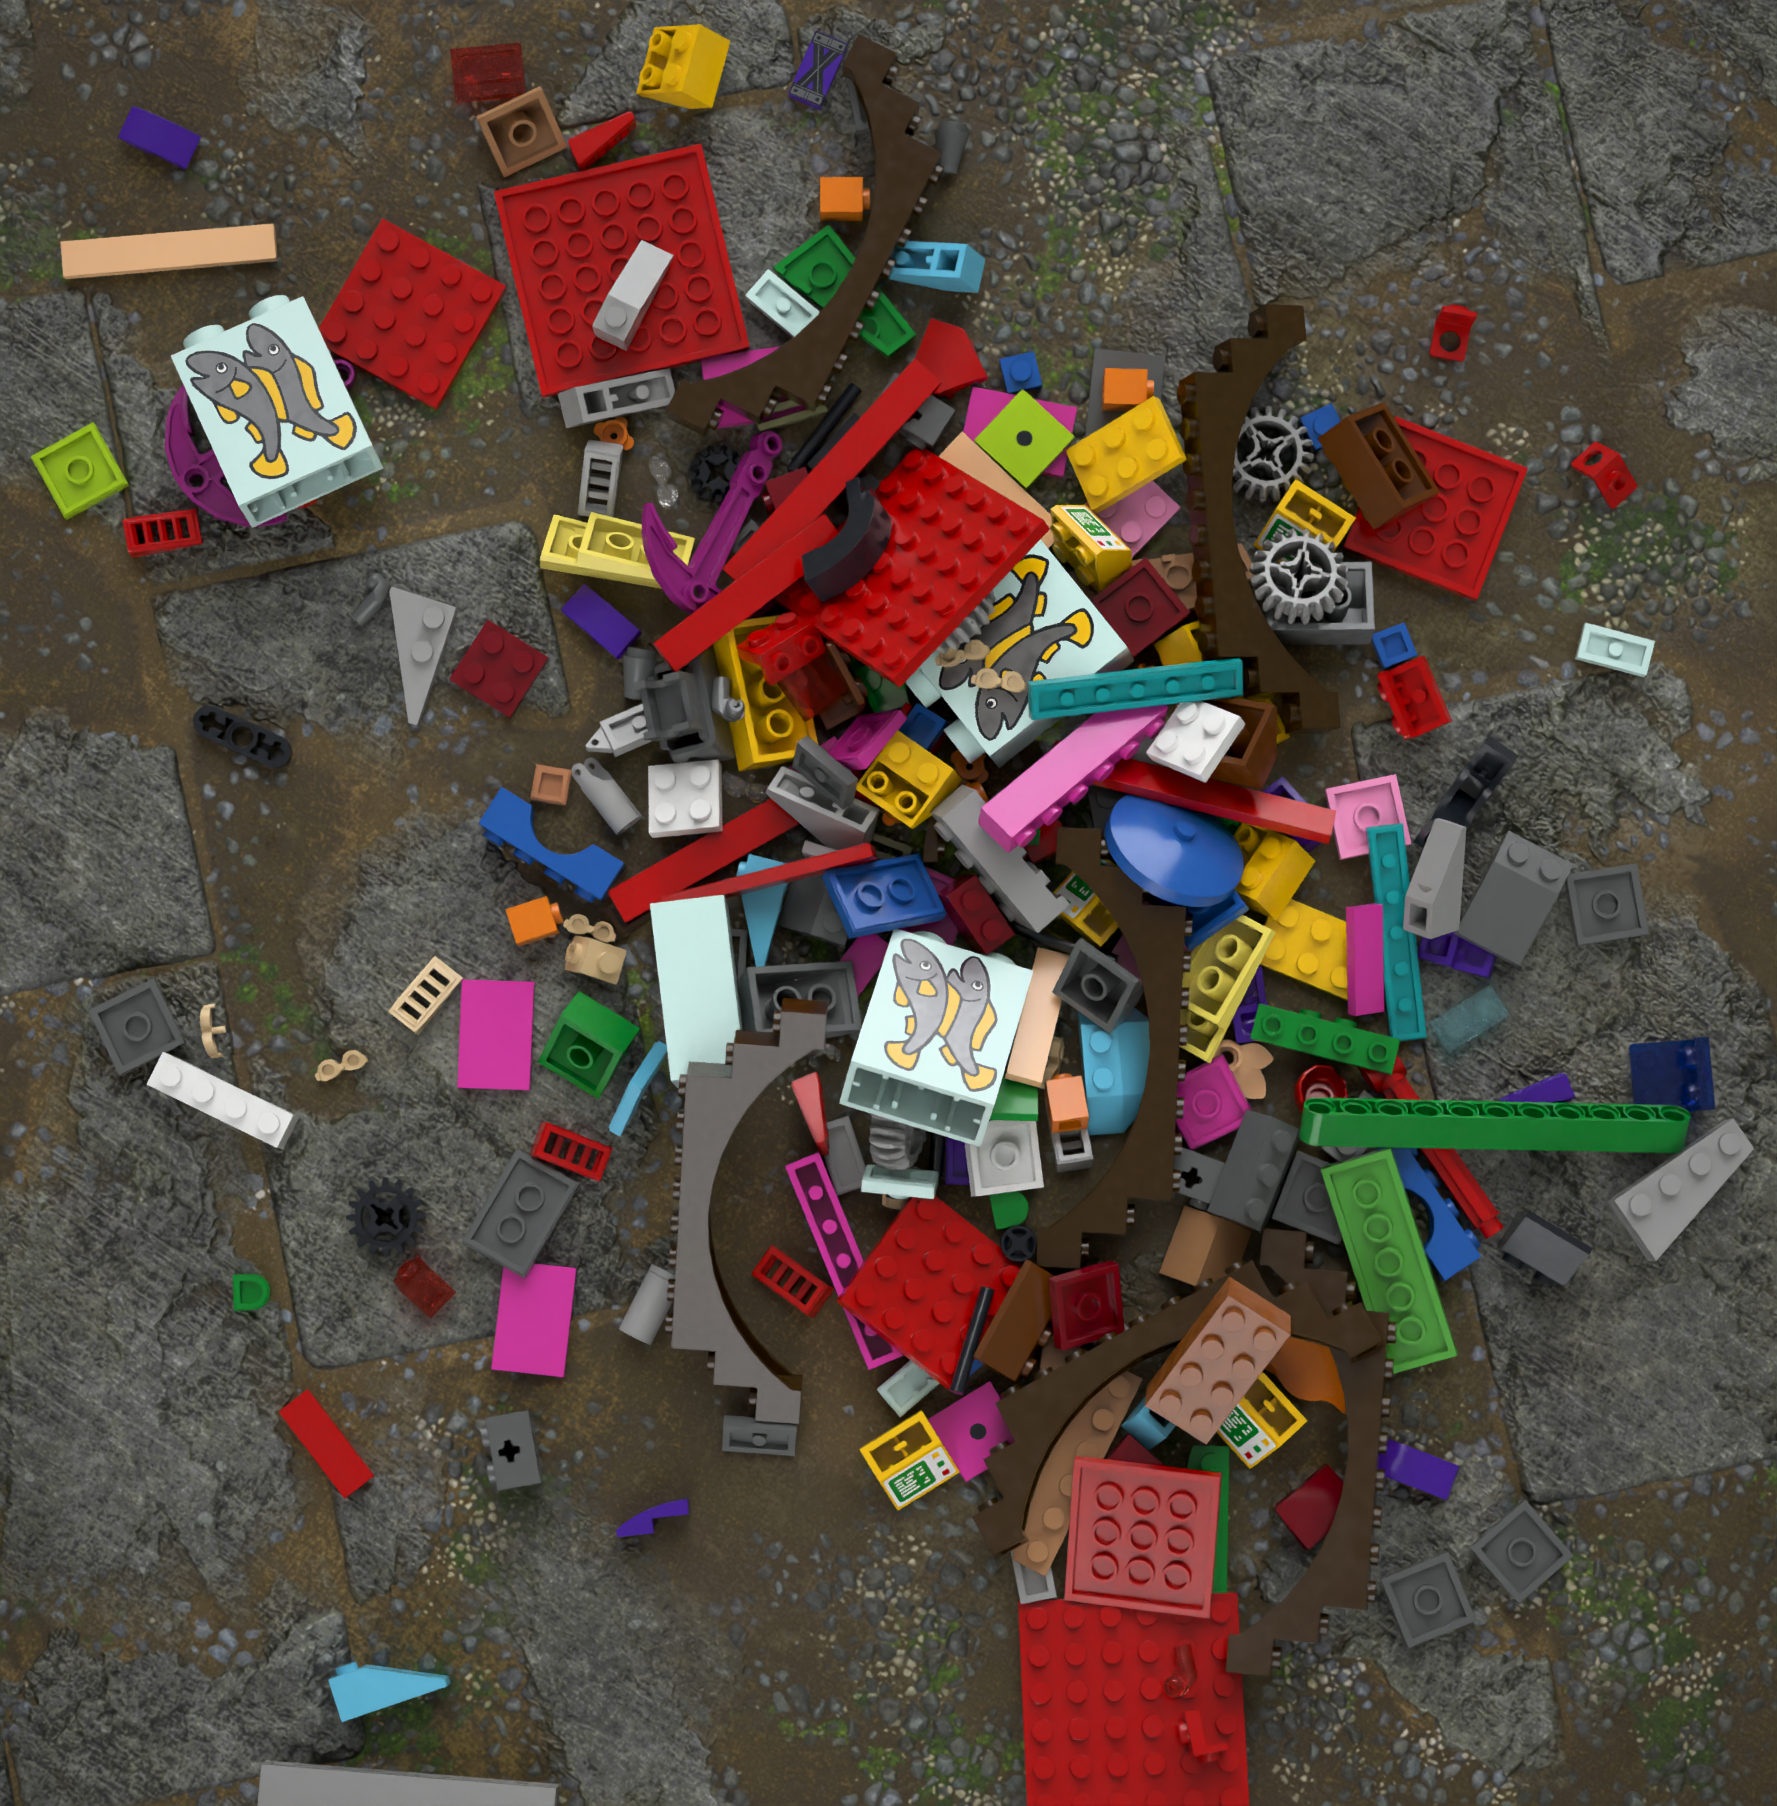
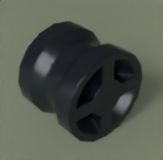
(1022, 1241)

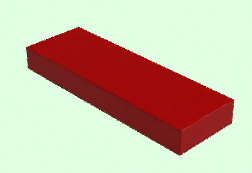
(326, 1443)

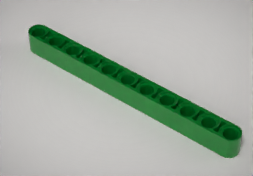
(1494, 1125)

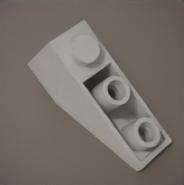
(1436, 885)

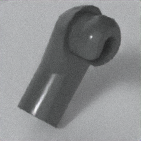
(373, 602)
(723, 704)

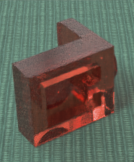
(423, 1286)

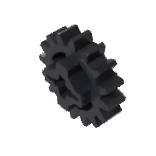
(374, 1228)

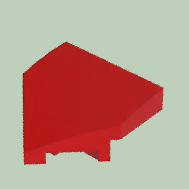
(950, 357)

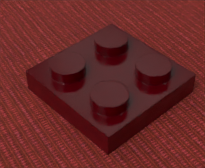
(1140, 607)
(499, 669)
(1086, 1304)

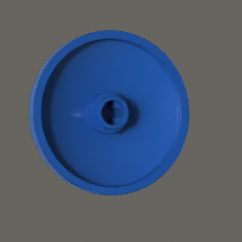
(1174, 851)

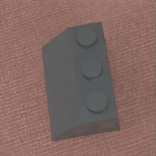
(1349, 622)
(1255, 1171)

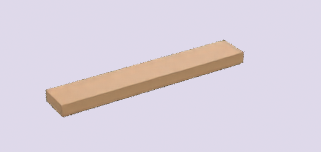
(169, 251)

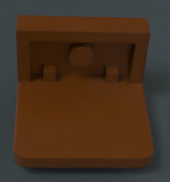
(852, 701)

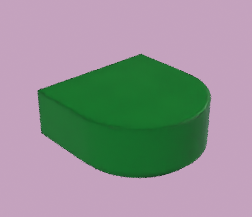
(1008, 1209)
(250, 1292)

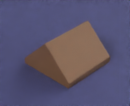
(521, 131)
(1203, 1247)

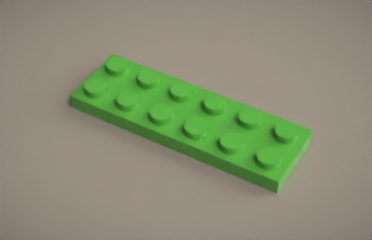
(1389, 1256)

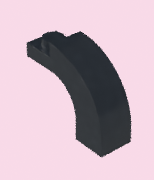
(854, 549)
(1471, 786)

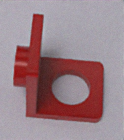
(1455, 320)
(1608, 474)

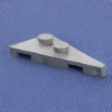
(421, 638)

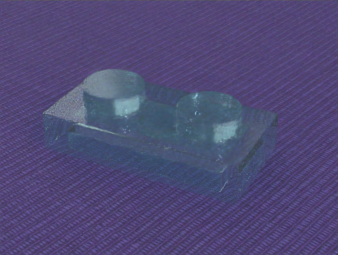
(1469, 1019)

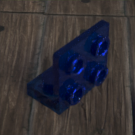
(1673, 1074)

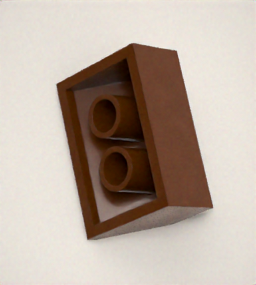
(1378, 465)
(1254, 748)
(1019, 1326)

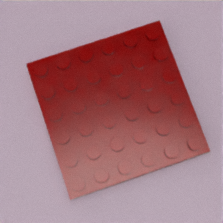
(576, 236)
(942, 558)
(1099, 1711)

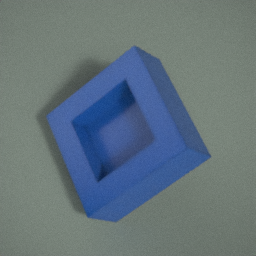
(1020, 373)
(1319, 423)
(1393, 646)
(923, 727)

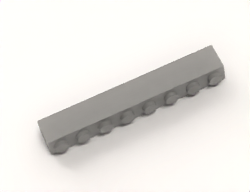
(351, 1786)

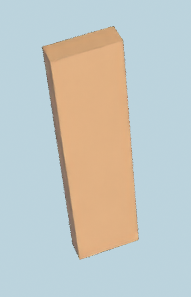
(975, 462)
(1037, 1020)

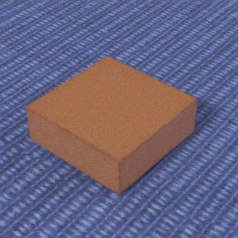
(551, 785)

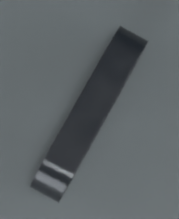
(263, 756)

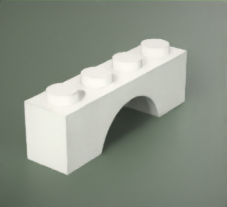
(222, 1100)

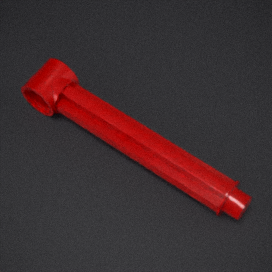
(1444, 1161)

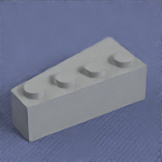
(1010, 879)
(1675, 1191)

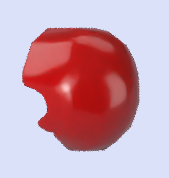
(1318, 1082)

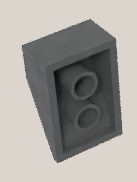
(1513, 898)
(766, 986)

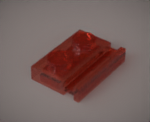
(488, 72)
(812, 687)

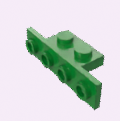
(1325, 1039)

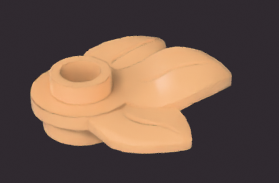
(1246, 1066)

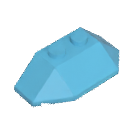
(1113, 1071)

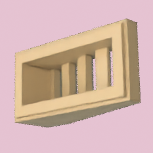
(416, 986)

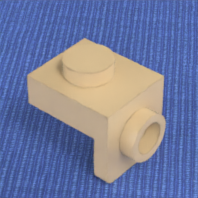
(595, 959)

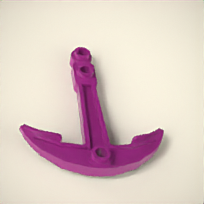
(188, 463)
(709, 558)

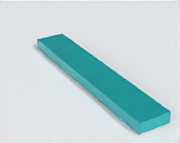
(1135, 688)
(1400, 953)

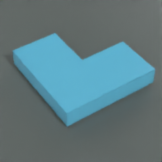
(637, 1087)

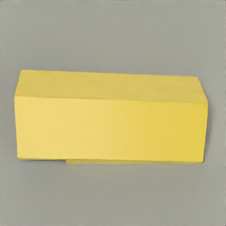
(604, 549)
(1218, 981)

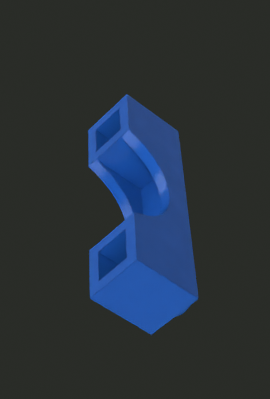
(590, 870)
(1447, 1244)

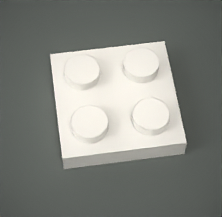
(1195, 739)
(685, 798)
(1006, 1159)

